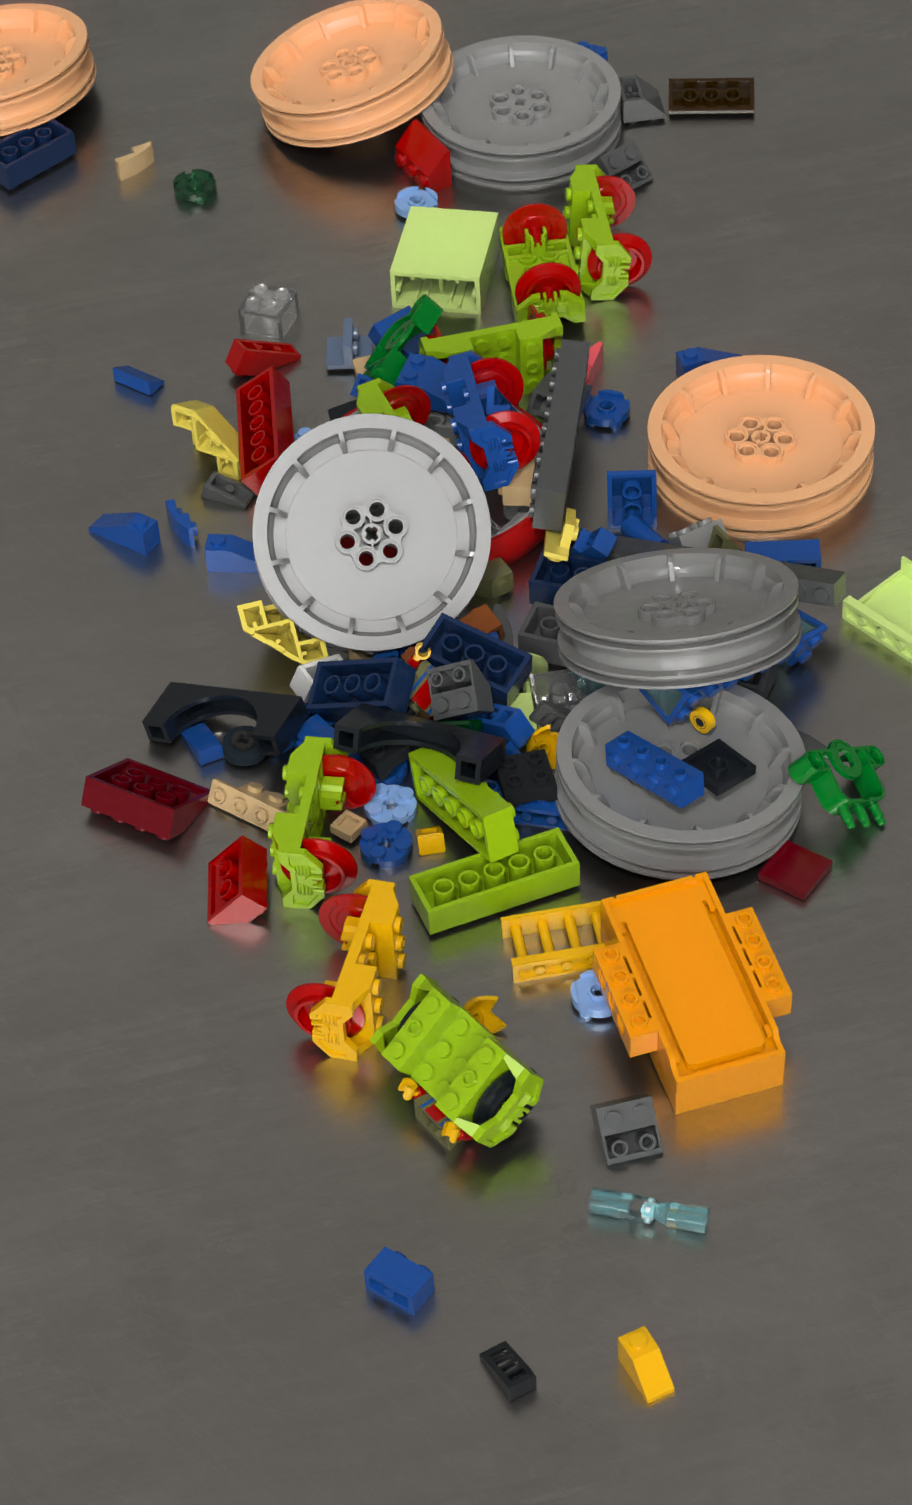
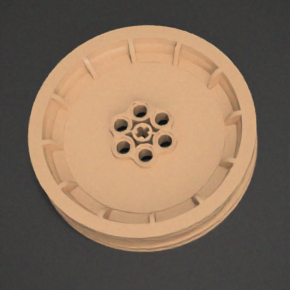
(42, 64)
(352, 72)
(761, 445)

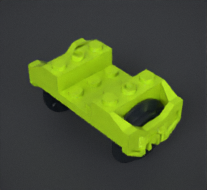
(459, 1063)

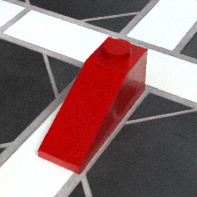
(255, 356)

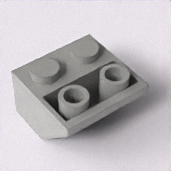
(695, 535)

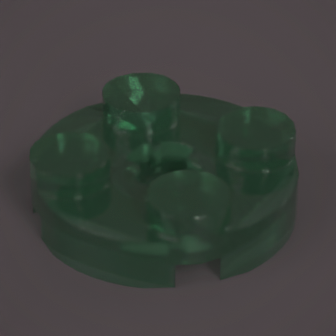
(194, 186)

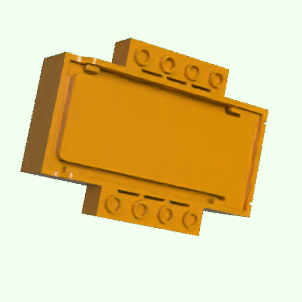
(693, 990)

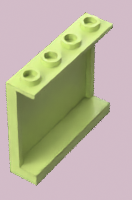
(886, 611)

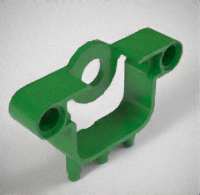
(387, 358)
(863, 763)

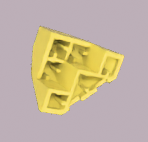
(210, 434)
(279, 633)

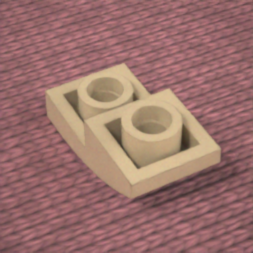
(137, 161)

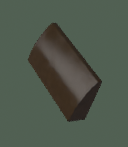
(711, 95)

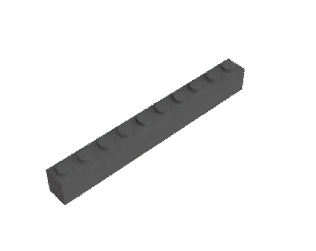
(815, 584)

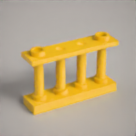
(552, 962)

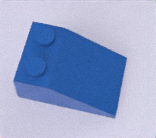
(426, 374)
(631, 494)

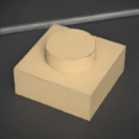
(348, 826)

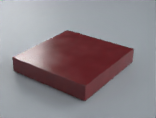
(795, 870)

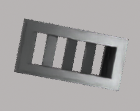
(537, 715)

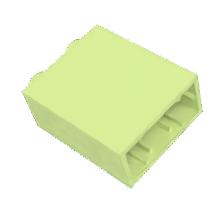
(446, 257)

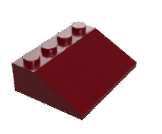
(144, 798)

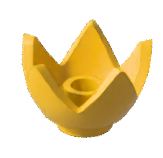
(544, 739)
(481, 1009)

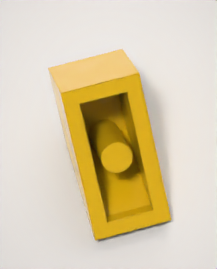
(645, 1364)

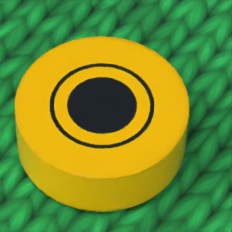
(702, 719)

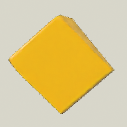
(430, 840)

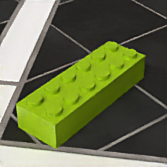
(467, 808)
(478, 888)

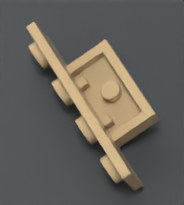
(248, 802)

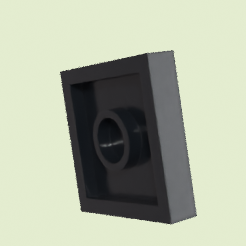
(721, 766)

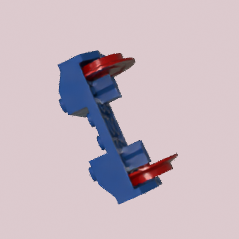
(496, 442)

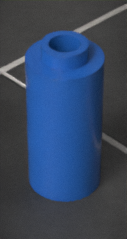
(637, 528)

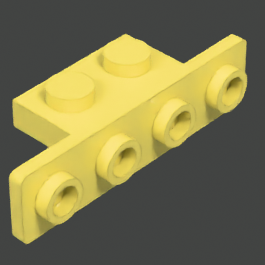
(557, 542)

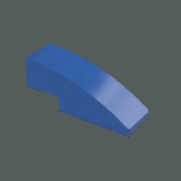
(594, 544)

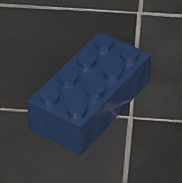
(34, 151)
(551, 575)
(500, 663)
(348, 683)

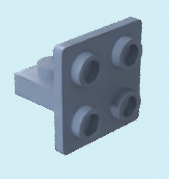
(347, 347)

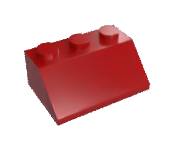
(424, 158)
(237, 883)

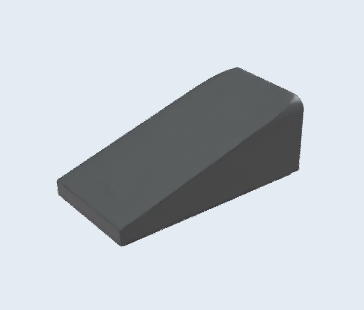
(227, 491)

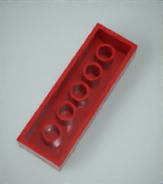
(263, 425)

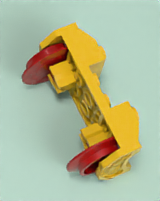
(349, 1011)

